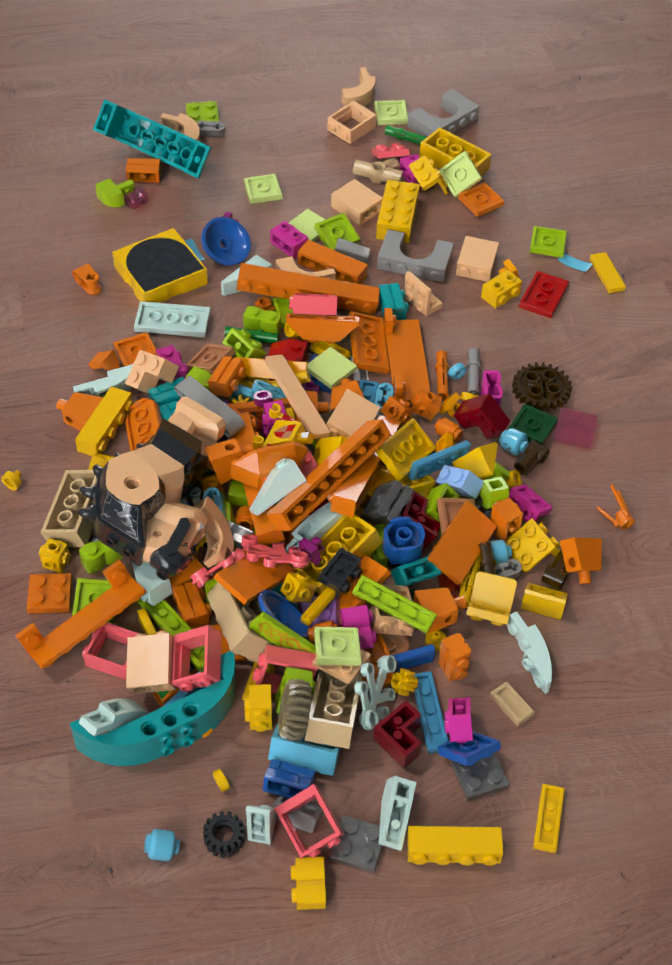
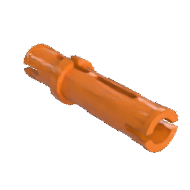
(442, 369)

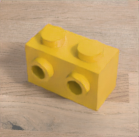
(501, 289)
(258, 707)

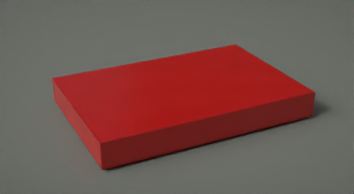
(544, 294)

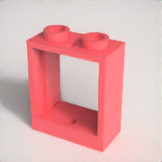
(313, 304)
(98, 638)
(282, 657)
(181, 658)
(295, 803)

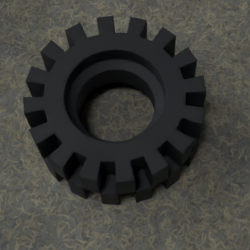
(224, 821)

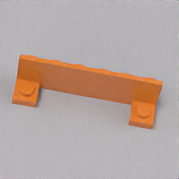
(405, 356)
(61, 640)

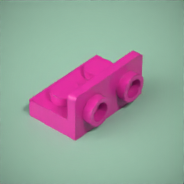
(529, 503)

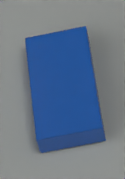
(415, 657)

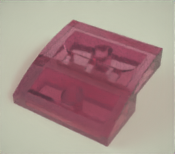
(575, 428)

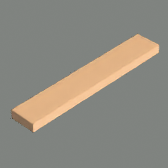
(297, 396)

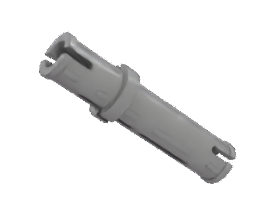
(473, 367)

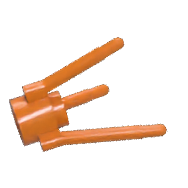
(623, 516)

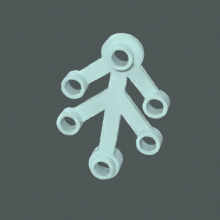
(369, 716)

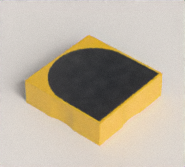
(160, 267)

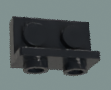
(341, 572)

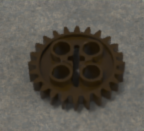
(554, 384)

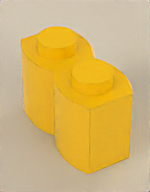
(309, 883)

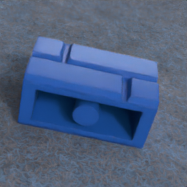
(287, 779)

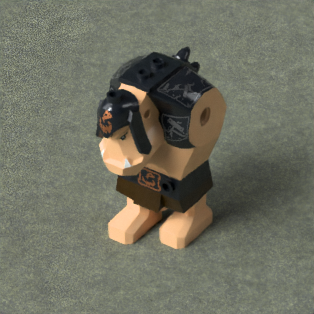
(141, 492)

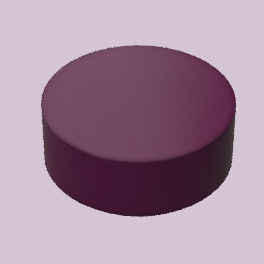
(262, 397)

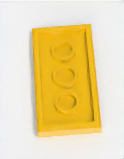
(405, 447)

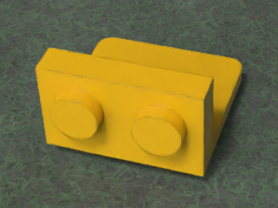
(426, 174)
(532, 544)
(492, 598)

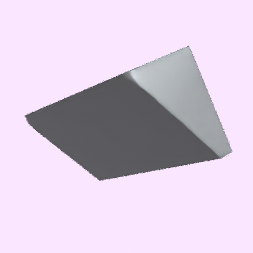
(352, 250)
(304, 817)

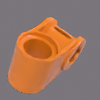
(87, 279)

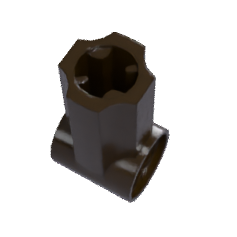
(533, 454)
(556, 573)

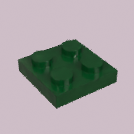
(534, 423)

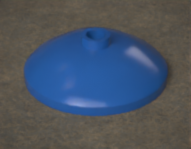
(230, 235)
(283, 611)

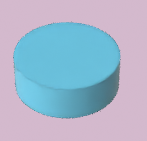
(457, 371)

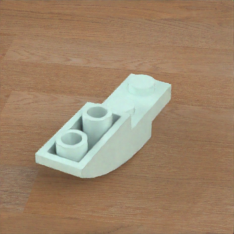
(115, 378)
(315, 525)
(536, 655)
(112, 715)

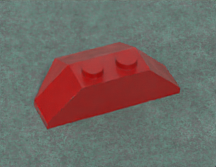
(291, 350)

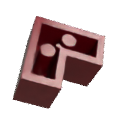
(484, 413)
(415, 510)
(396, 735)

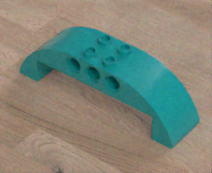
(152, 138)
(163, 729)

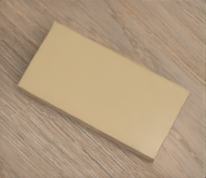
(512, 704)

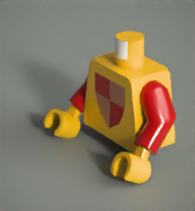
(283, 431)

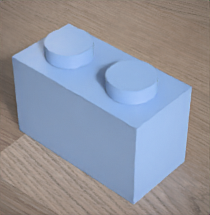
(461, 480)

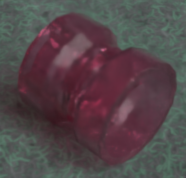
(135, 198)

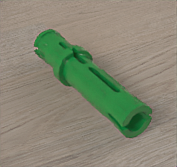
(390, 130)
(260, 335)

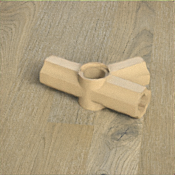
(379, 171)

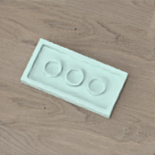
(172, 319)

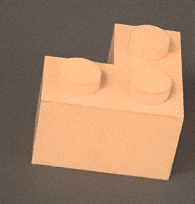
(148, 370)

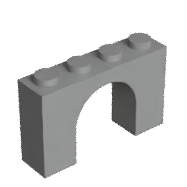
(460, 107)
(430, 268)

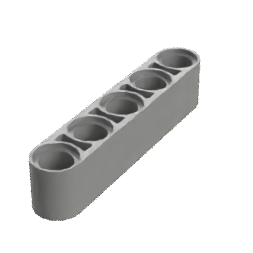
(198, 393)

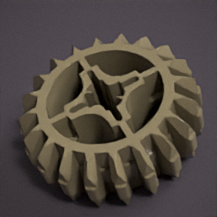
(294, 709)

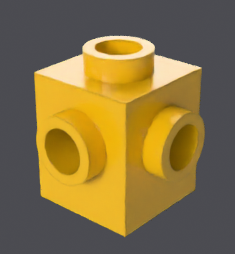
(54, 555)
(298, 587)

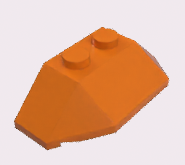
(322, 327)
(256, 465)

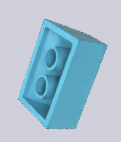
(304, 753)

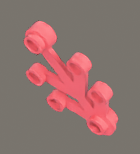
(275, 554)
(202, 575)

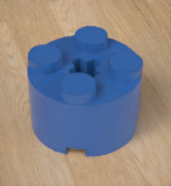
(403, 540)

